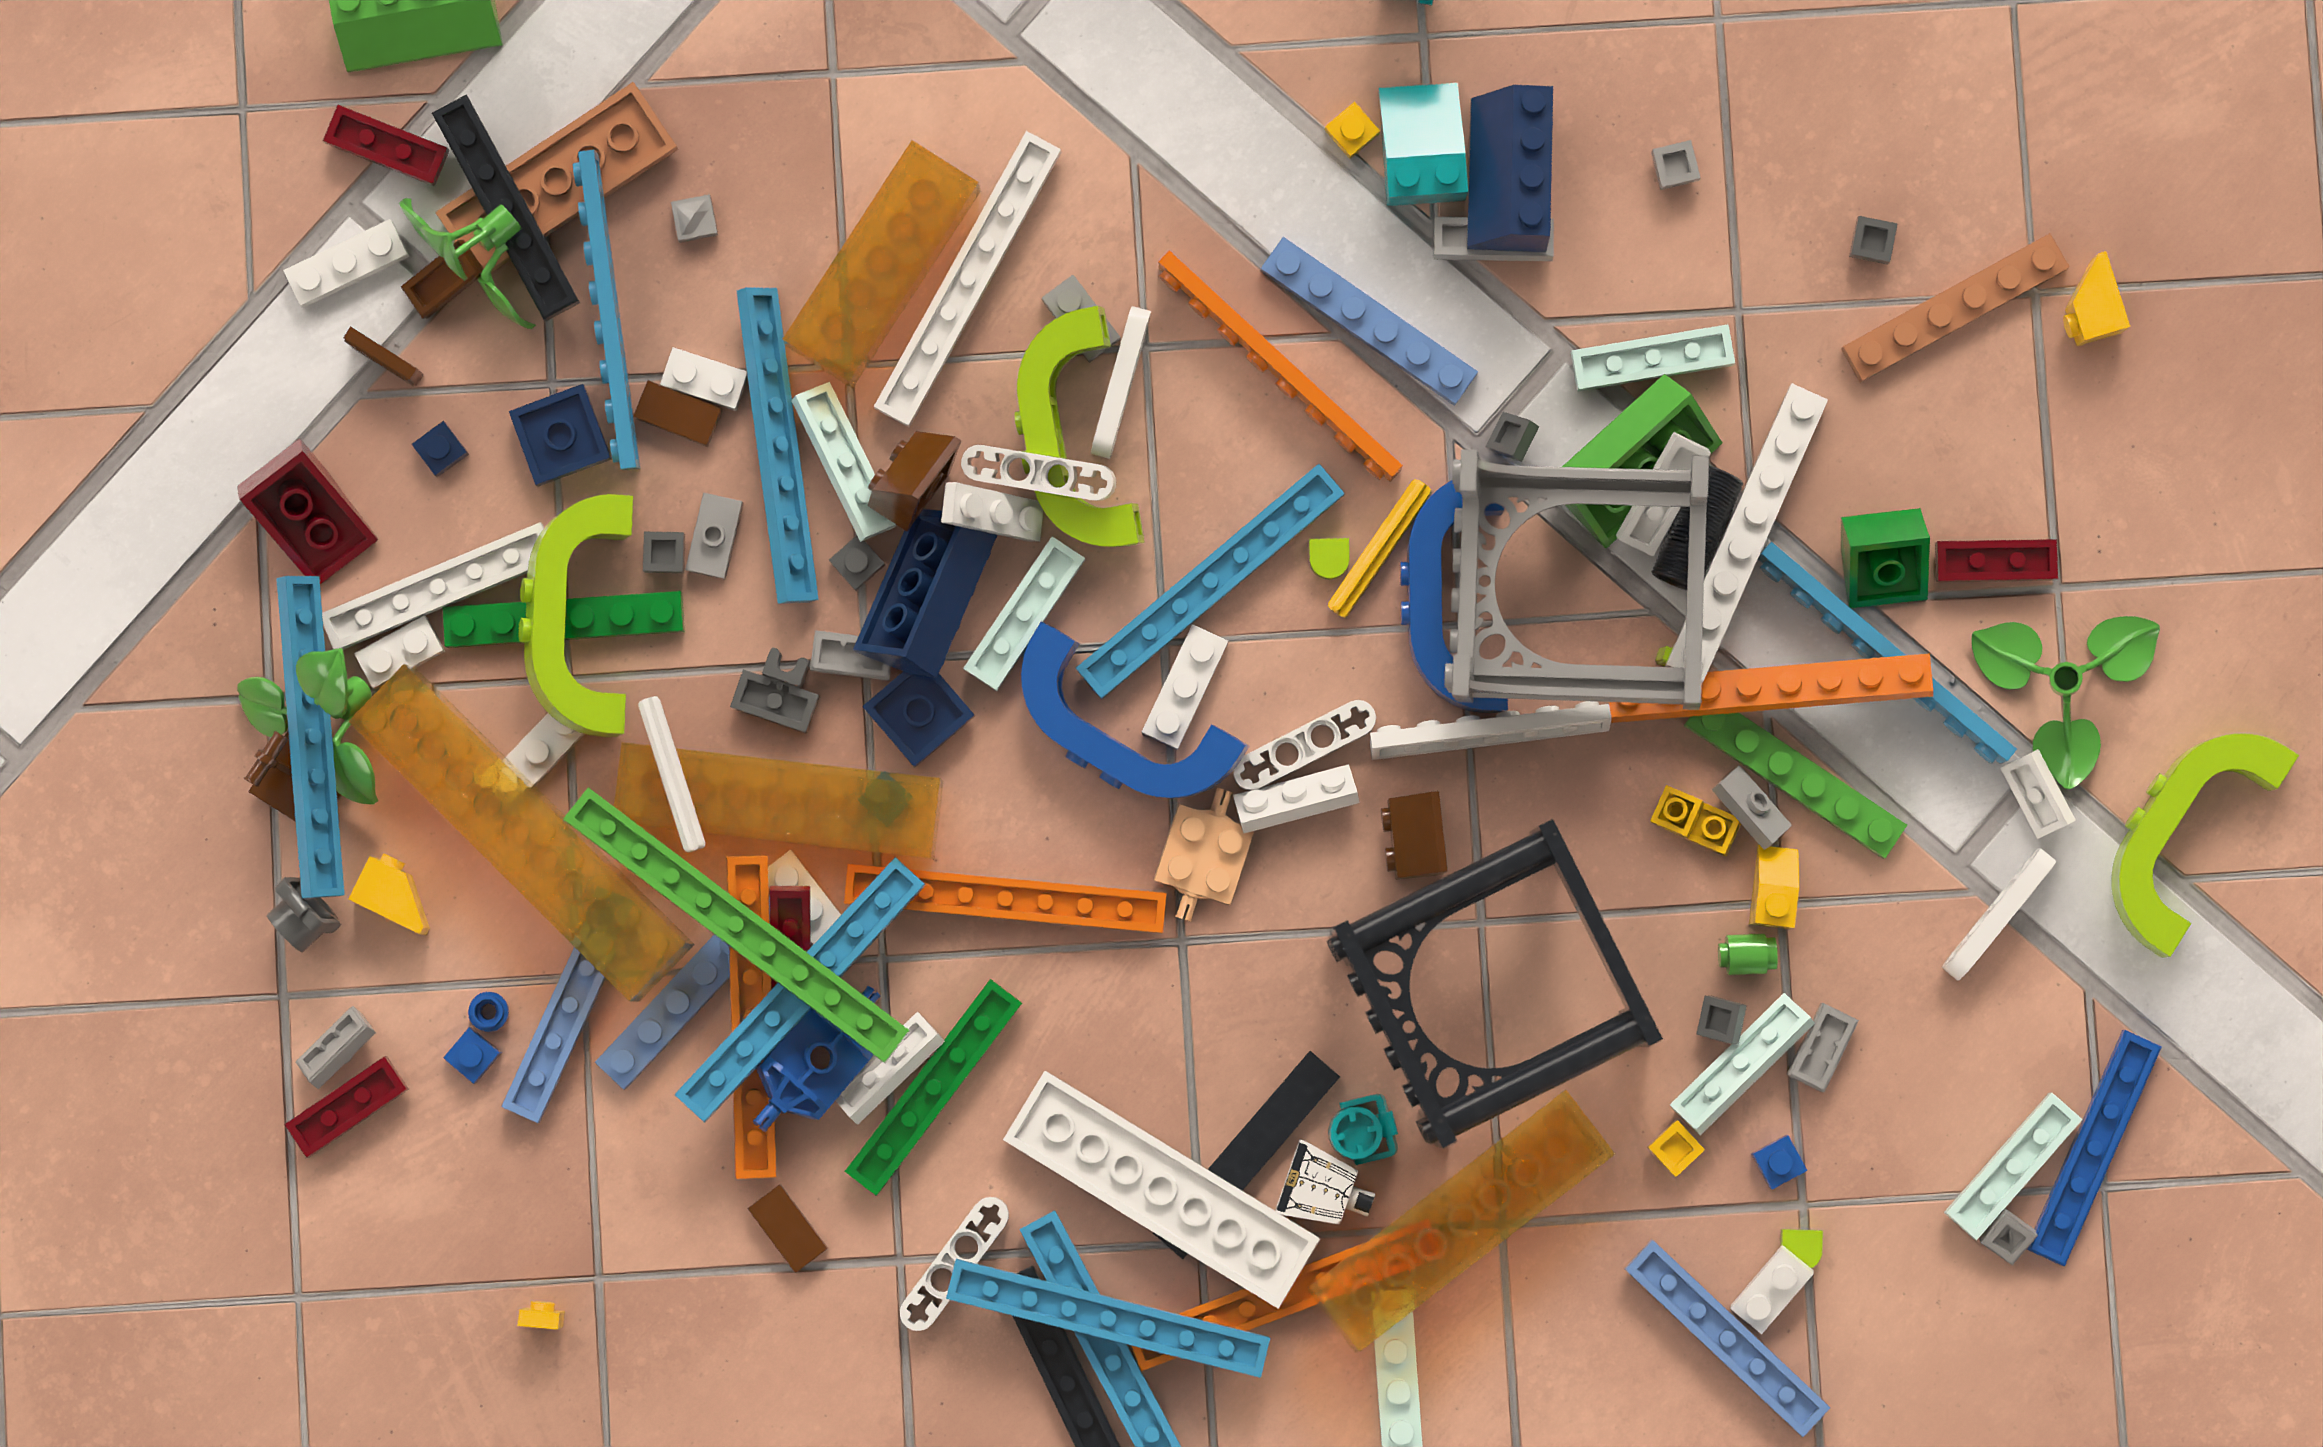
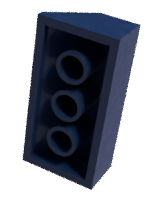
(1510, 169)
(924, 595)

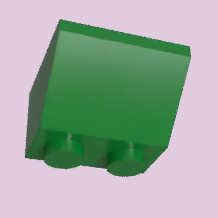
(1885, 557)

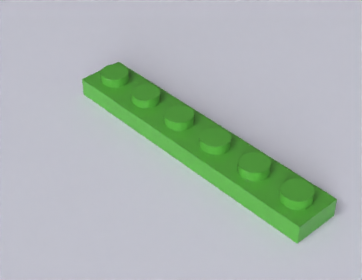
(1800, 779)

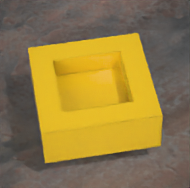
(1352, 130)
(1675, 1148)
(541, 1316)

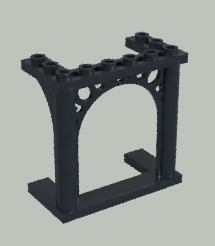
(1450, 1116)

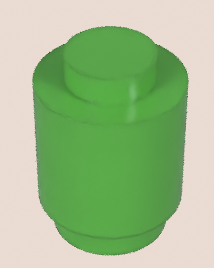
(1748, 954)

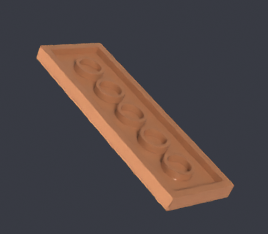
(618, 129)

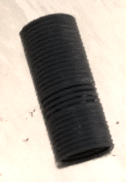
(1673, 558)

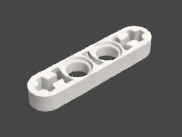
(1120, 382)
(1038, 474)
(1306, 749)
(1999, 914)
(947, 1258)

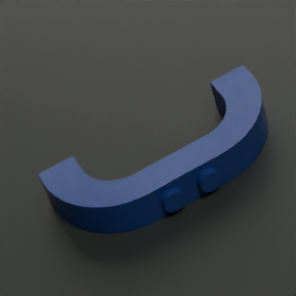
(1424, 602)
(1043, 693)

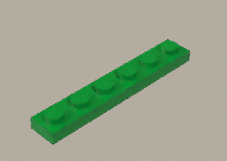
(583, 619)
(933, 1087)

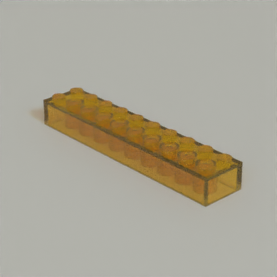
(521, 833)

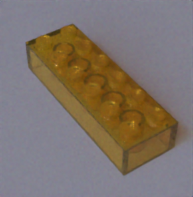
(882, 264)

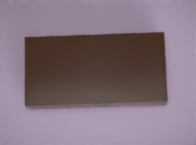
(438, 284)
(382, 356)
(677, 413)
(787, 1228)

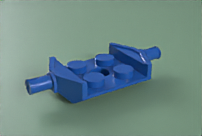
(795, 1083)

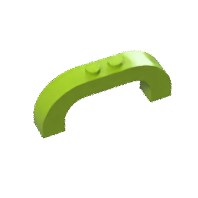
(1041, 426)
(544, 624)
(2150, 828)

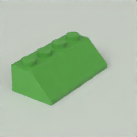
(411, 30)
(1636, 442)

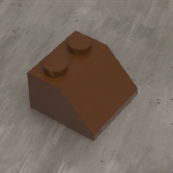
(913, 477)
(1415, 836)

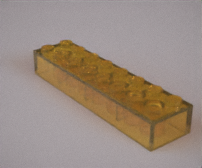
(787, 801)
(1460, 1221)

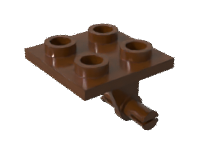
(273, 775)

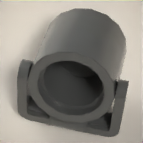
(301, 919)

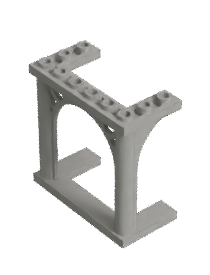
(1493, 483)

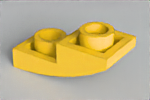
(1695, 820)

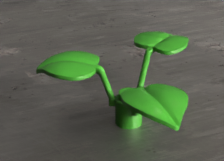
(490, 233)
(2009, 654)
(324, 678)

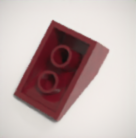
(306, 512)

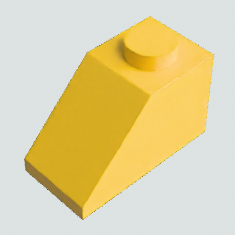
(2095, 305)
(1775, 888)
(390, 893)

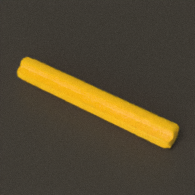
(1379, 548)

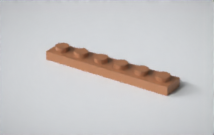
(1955, 307)

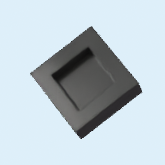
(1873, 240)
(1512, 436)
(664, 552)
(857, 562)
(1721, 1019)

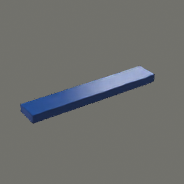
(2094, 1147)

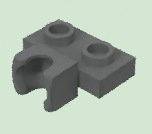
(777, 694)

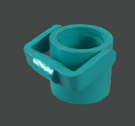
(1358, 1131)

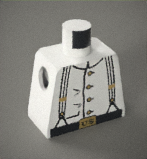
(1321, 1187)

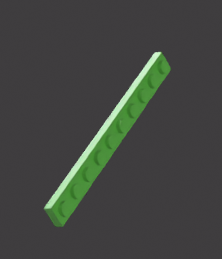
(736, 925)

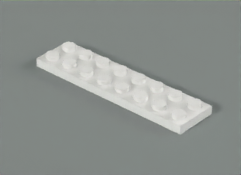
(1161, 1189)

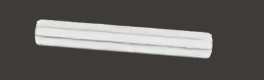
(671, 774)

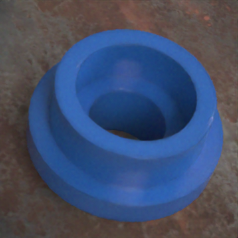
(476, 1008)

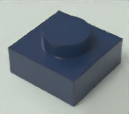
(440, 449)

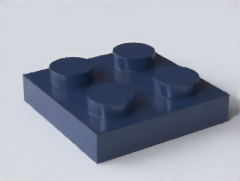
(560, 435)
(918, 714)

